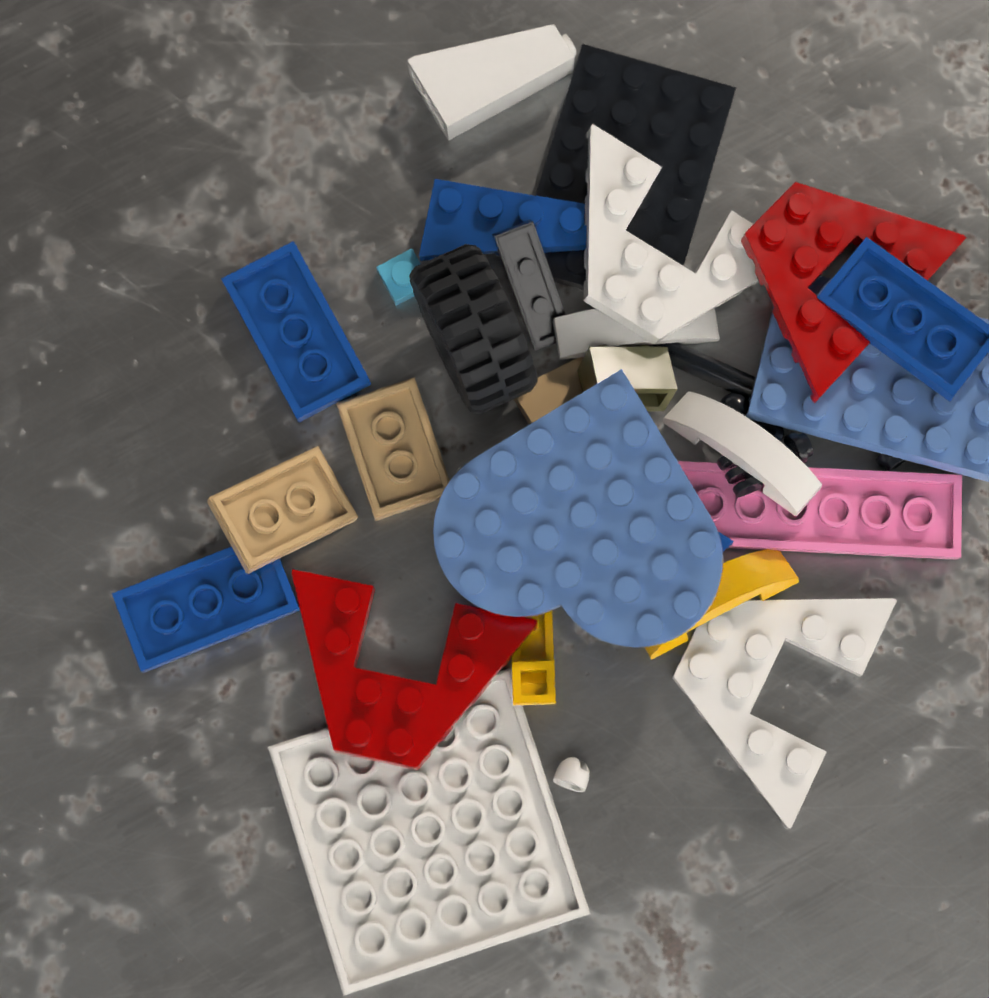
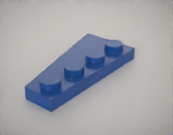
(473, 213)

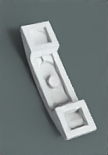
(593, 328)
(748, 446)

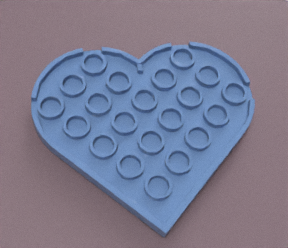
(583, 519)

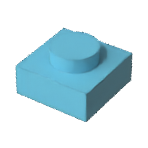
(396, 275)

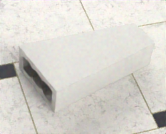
(489, 75)

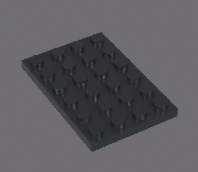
(659, 114)

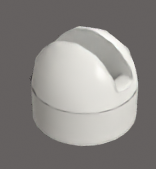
(572, 774)

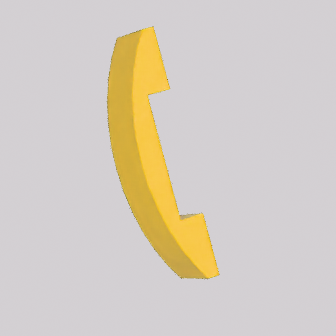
(742, 578)
(535, 666)

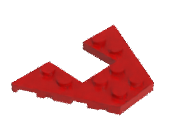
(801, 240)
(387, 714)

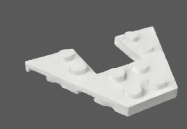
(631, 277)
(732, 660)

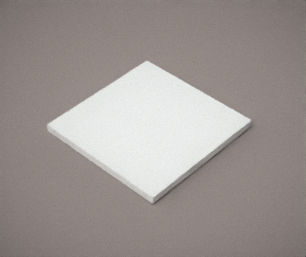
(432, 856)

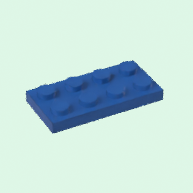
(908, 318)
(296, 331)
(201, 606)

